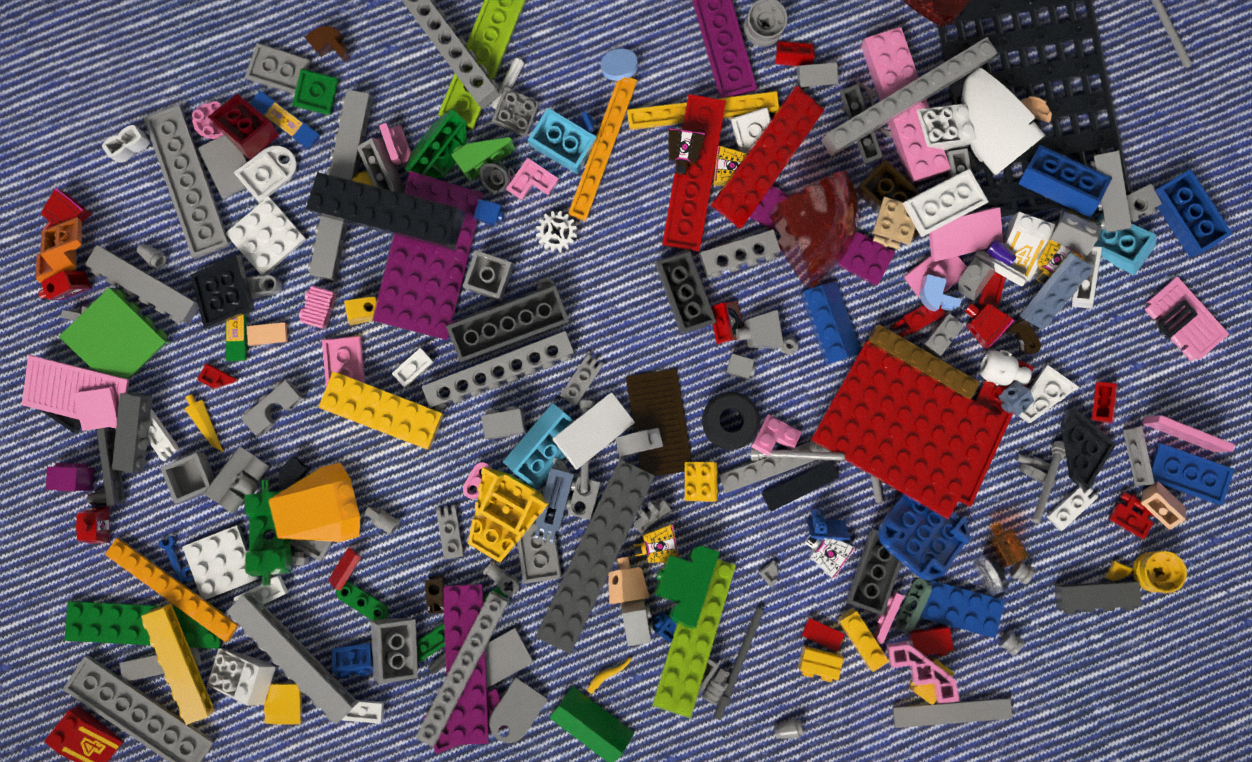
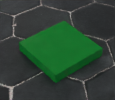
(315, 92)

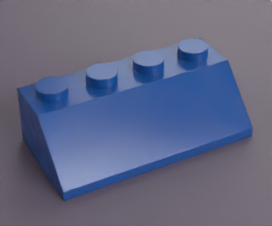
(1065, 181)
(830, 323)

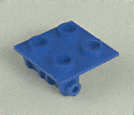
(826, 528)

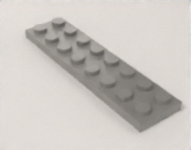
(186, 181)
(137, 713)

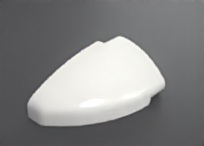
(998, 121)

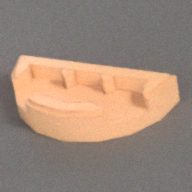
(1037, 108)

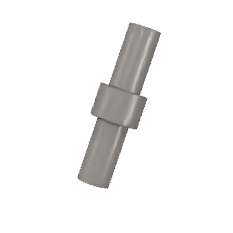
(1034, 462)

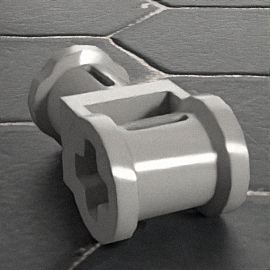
(501, 577)

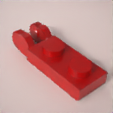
(918, 319)

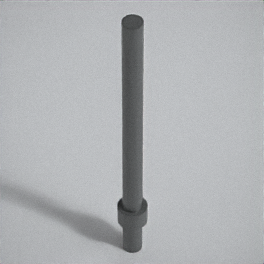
(725, 698)

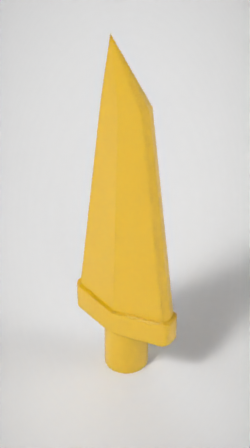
(200, 416)

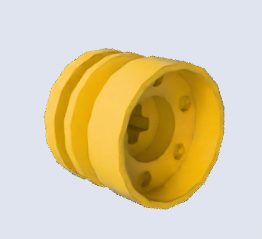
(1169, 568)

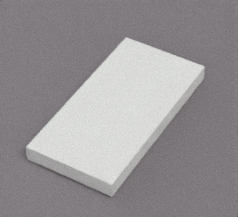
(945, 202)
(593, 430)

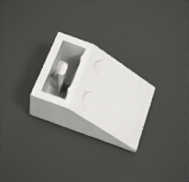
(947, 127)
(241, 677)

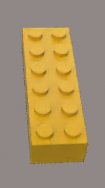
(381, 410)

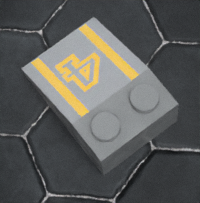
(1076, 231)

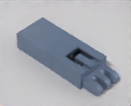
(556, 494)

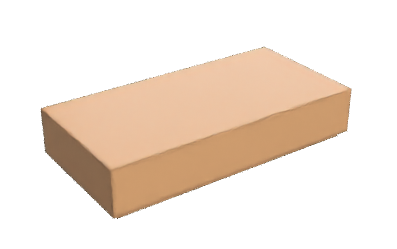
(267, 334)

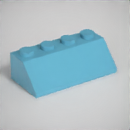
(537, 450)

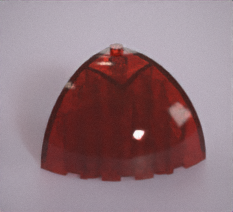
(817, 226)

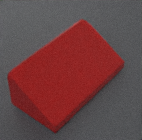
(794, 53)

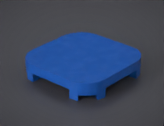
(922, 537)

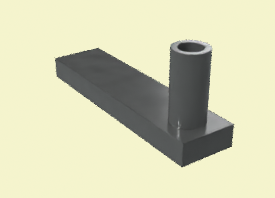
(112, 478)

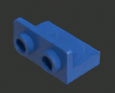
(352, 660)

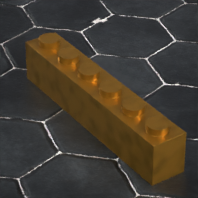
(923, 361)

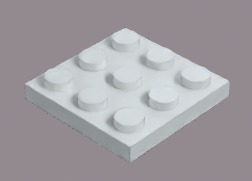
(266, 236)
(218, 562)

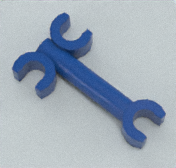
(180, 575)

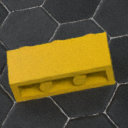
(862, 640)

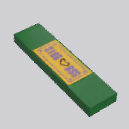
(236, 339)

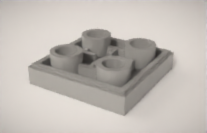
(515, 112)

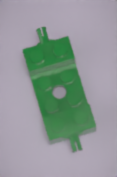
(264, 555)

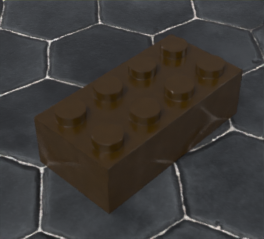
(889, 183)

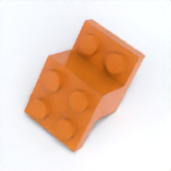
(58, 249)

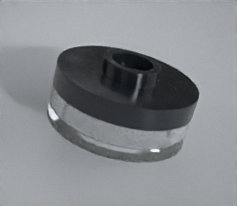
(991, 574)

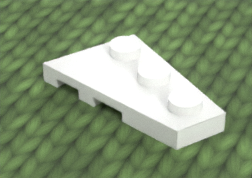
(1047, 390)

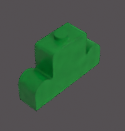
(687, 584)

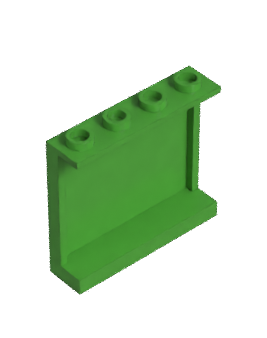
(114, 335)

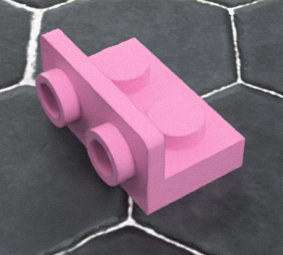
(396, 143)

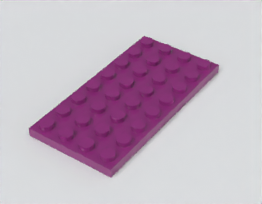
(424, 279)

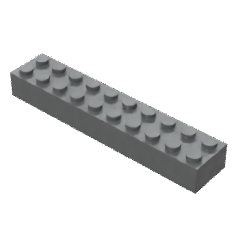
(595, 556)

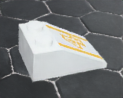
(1027, 240)

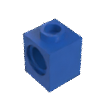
(489, 213)

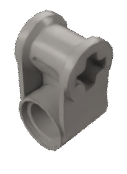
(260, 286)

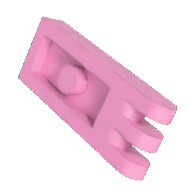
(885, 621)

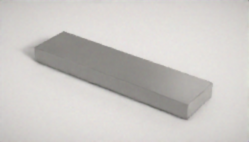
(148, 666)

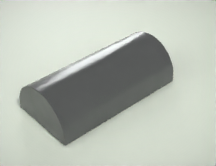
(685, 293)
(874, 576)

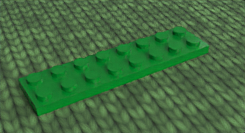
(123, 624)

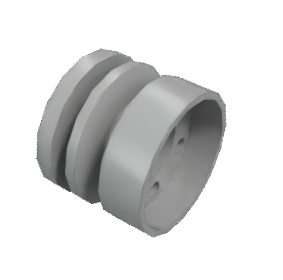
(768, 12)

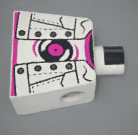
(829, 554)

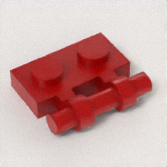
(1130, 520)

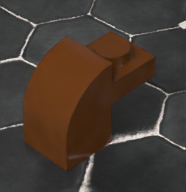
(325, 39)

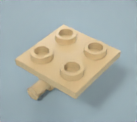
(893, 224)

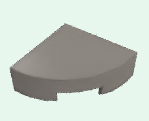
(769, 573)

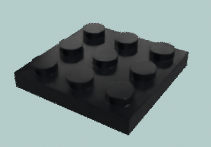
(222, 292)

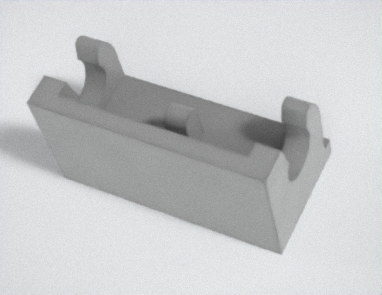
(817, 74)

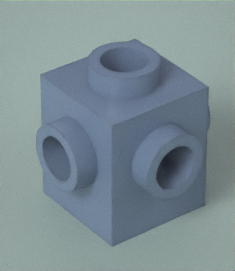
(1016, 399)

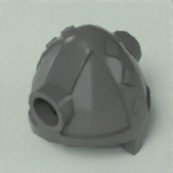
(498, 176)

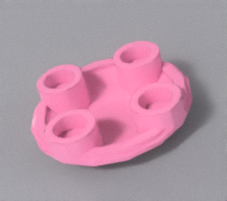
(203, 124)

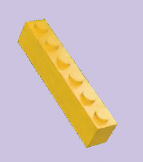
(178, 663)

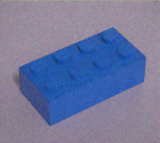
(1191, 214)

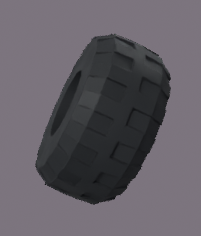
(749, 415)

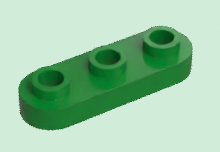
(371, 603)

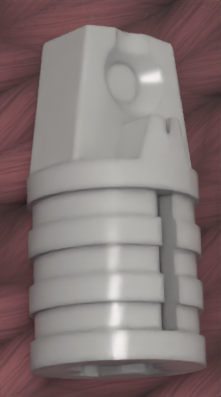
(383, 520)
(716, 687)

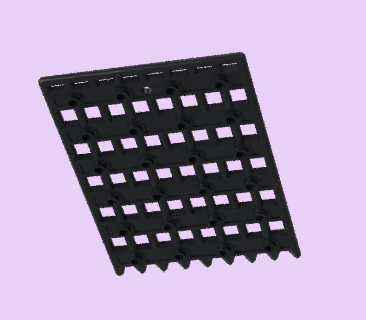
(1039, 74)

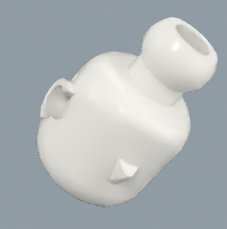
(1003, 369)

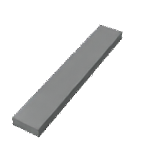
(952, 712)

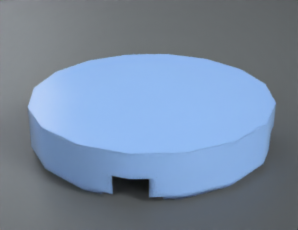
(619, 64)

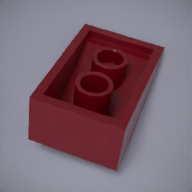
(244, 126)

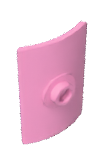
(949, 269)

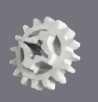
(550, 236)

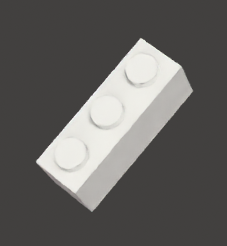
(1086, 291)

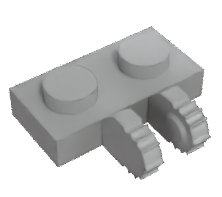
(647, 519)

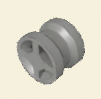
(1022, 572)
(1011, 642)

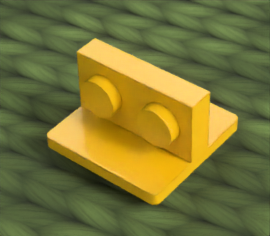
(701, 481)

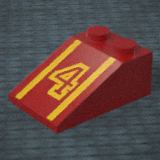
(83, 738)

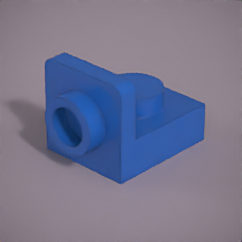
(664, 626)

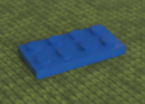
(1191, 474)
(963, 609)

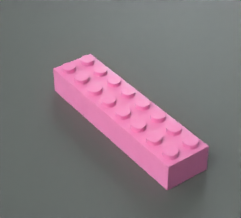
(891, 70)

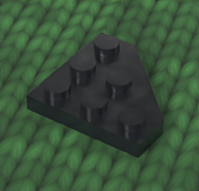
(1085, 448)

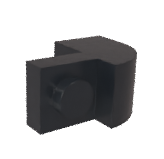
(292, 472)

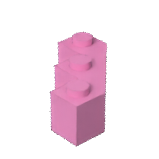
(923, 671)

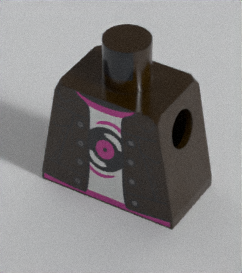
(684, 148)

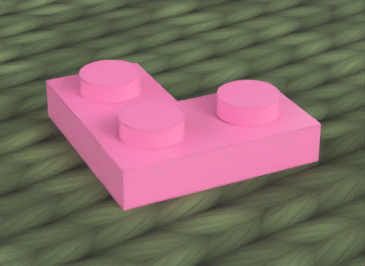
(531, 175)
(775, 431)

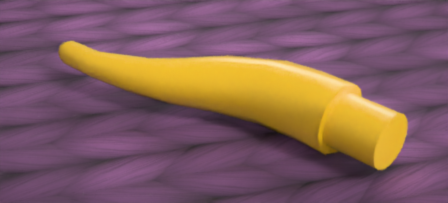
(599, 678)

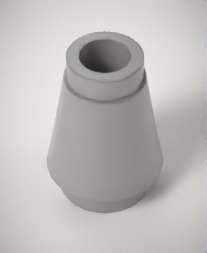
(152, 256)
(789, 729)

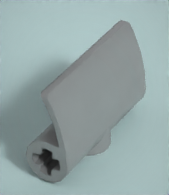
(236, 480)

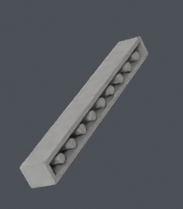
(908, 96)
(345, 165)

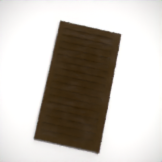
(658, 404)

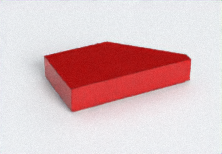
(215, 377)

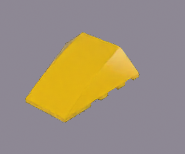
(503, 513)

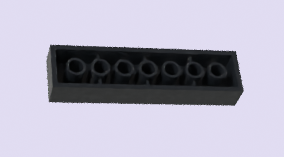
(386, 211)

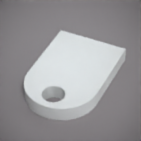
(265, 173)

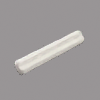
(509, 79)
(1002, 268)

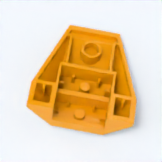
(318, 507)

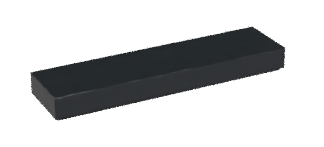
(800, 485)

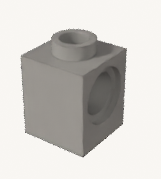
(740, 367)

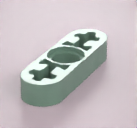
(906, 608)

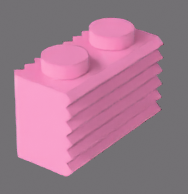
(317, 307)

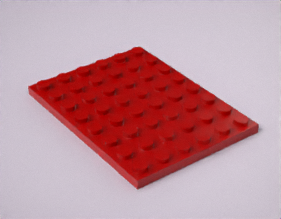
(907, 429)

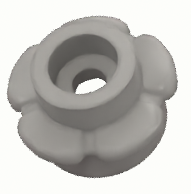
(789, 350)

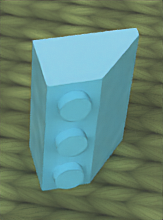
(562, 141)

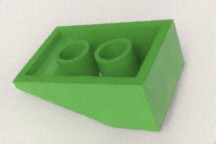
(475, 155)

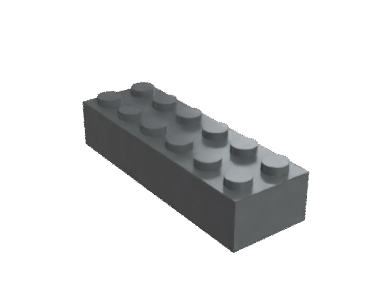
(507, 322)

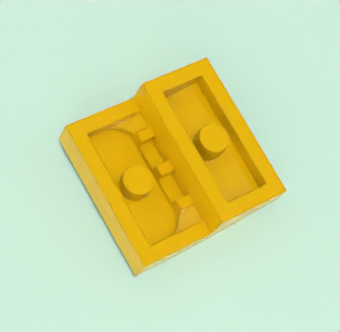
(283, 704)

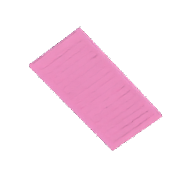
(52, 383)

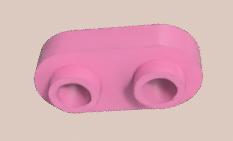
(474, 479)

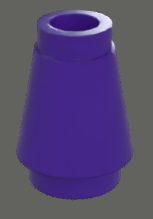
(1000, 252)

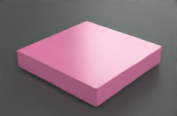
(96, 408)

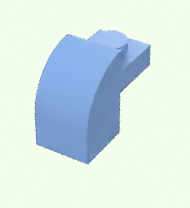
(932, 294)

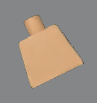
(626, 583)

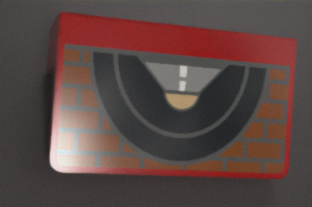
(727, 321)

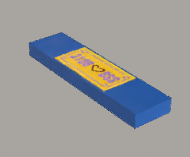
(285, 120)

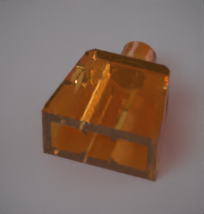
(1011, 551)

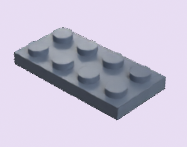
(1057, 291)

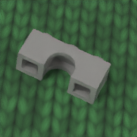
(259, 417)

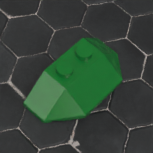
(434, 150)

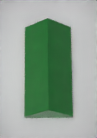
(592, 725)

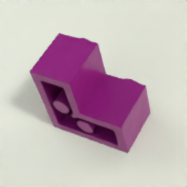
(70, 477)

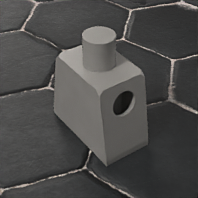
(975, 278)
(762, 331)

